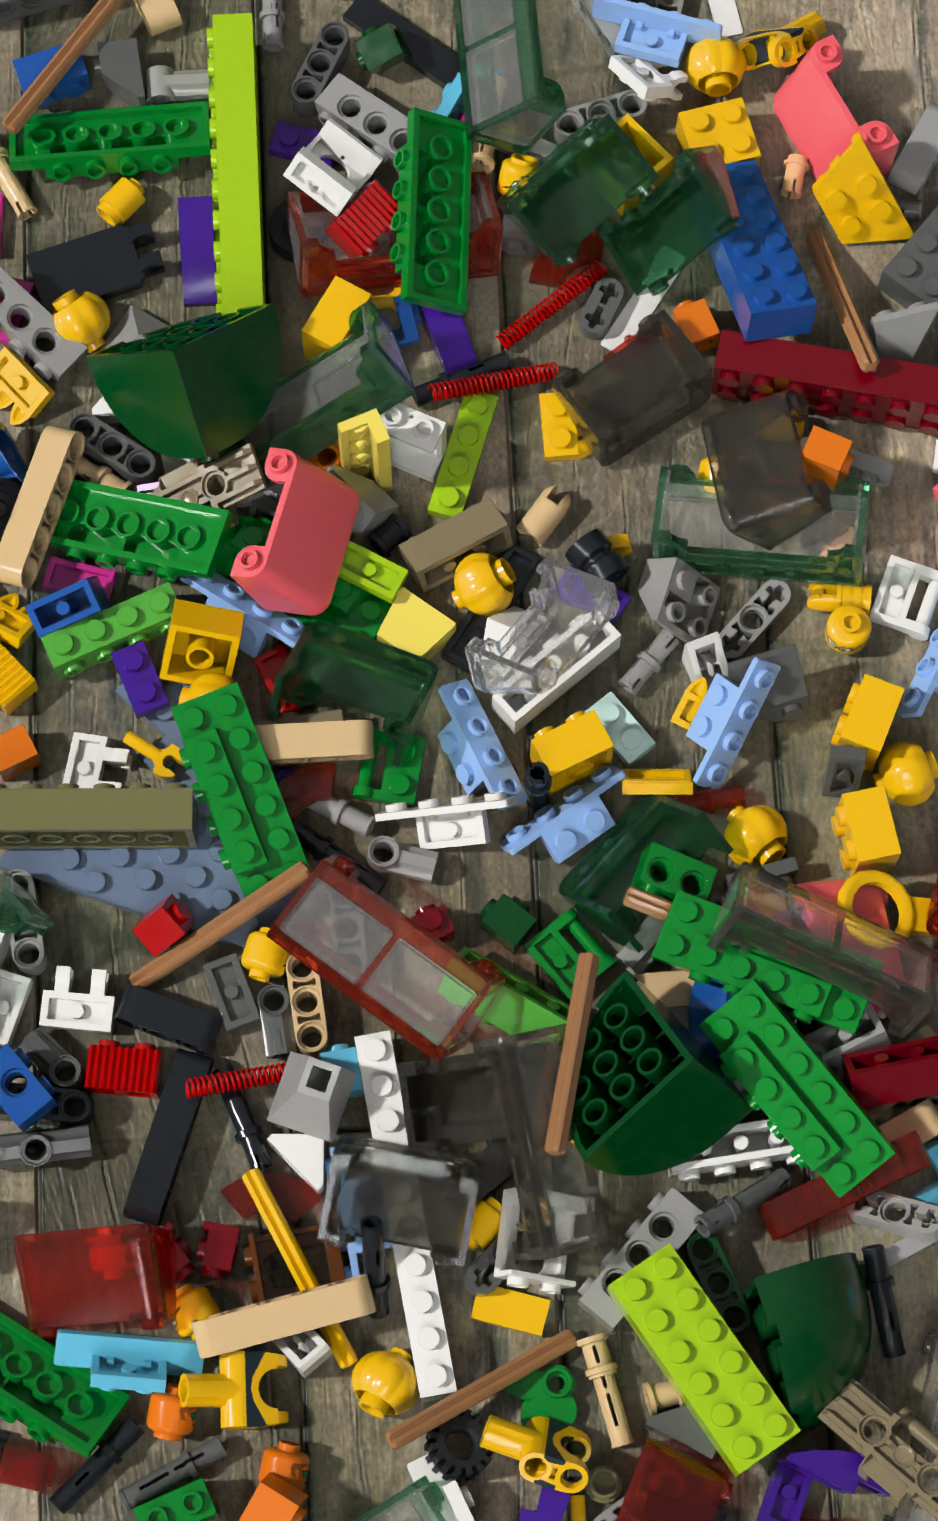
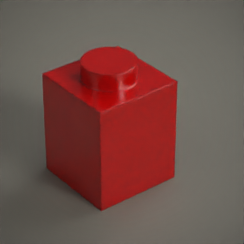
(163, 924)

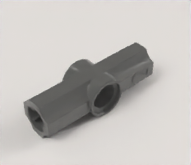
(60, 1143)

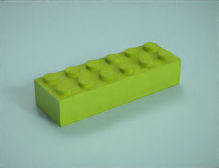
(702, 1360)

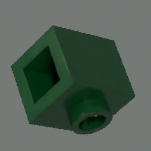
(381, 48)
(508, 921)

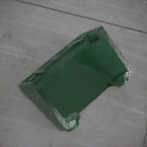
(578, 188)
(674, 221)

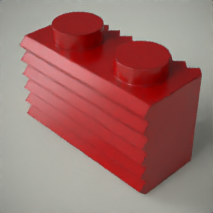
(363, 221)
(124, 1070)

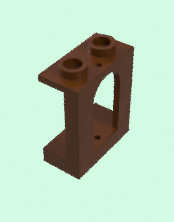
(264, 1245)

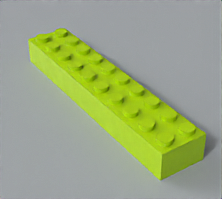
(235, 163)

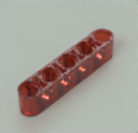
(817, 1199)

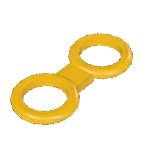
(911, 909)

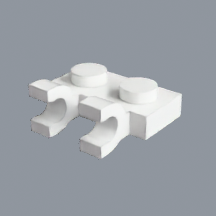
(645, 79)
(88, 759)
(77, 1010)

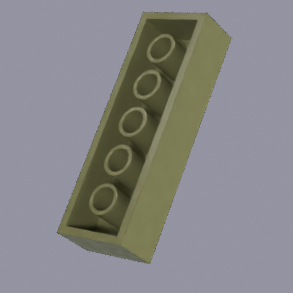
(98, 817)

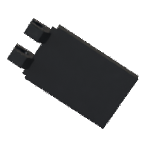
(96, 263)

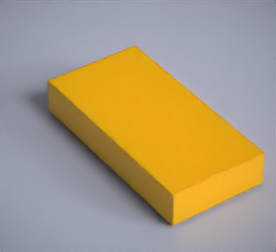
(657, 782)
(511, 1310)

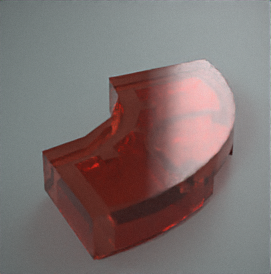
(548, 275)
(307, 787)
(291, 1194)

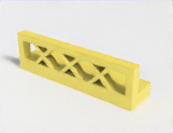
(366, 448)

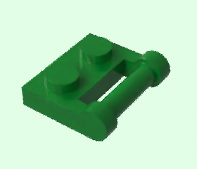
(398, 783)
(558, 958)

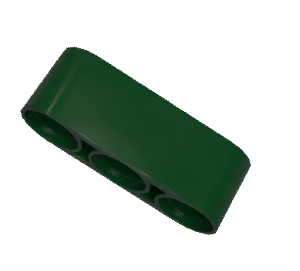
(718, 1266)

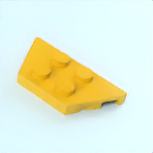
(860, 199)

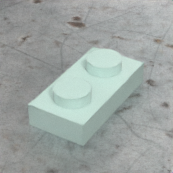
(626, 734)

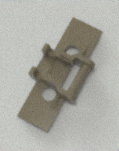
(199, 484)
(890, 1460)

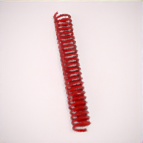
(559, 301)
(492, 384)
(231, 1085)

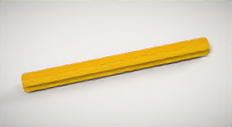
(295, 1259)

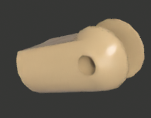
(544, 515)

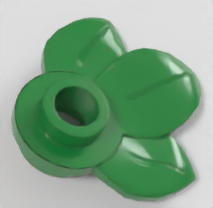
(542, 1399)

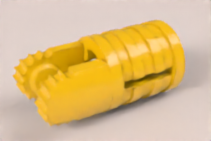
(829, 597)

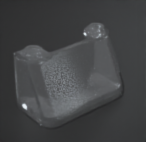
(548, 636)

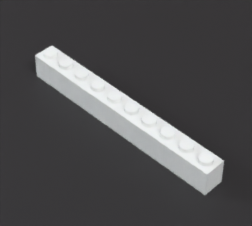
(413, 1265)

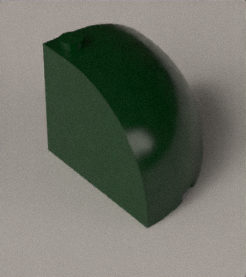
(194, 382)
(647, 1087)
(812, 1331)

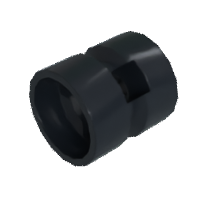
(593, 555)

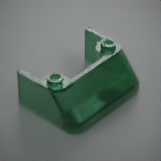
(359, 674)
(607, 870)

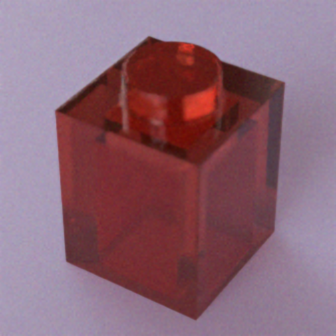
(26, 1469)

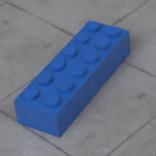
(761, 265)

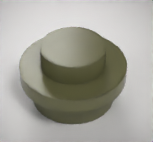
(604, 1484)

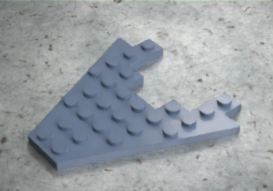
(144, 877)

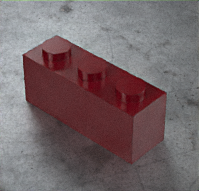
(892, 1072)

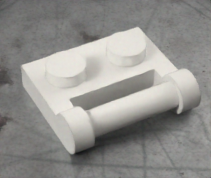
(896, 596)

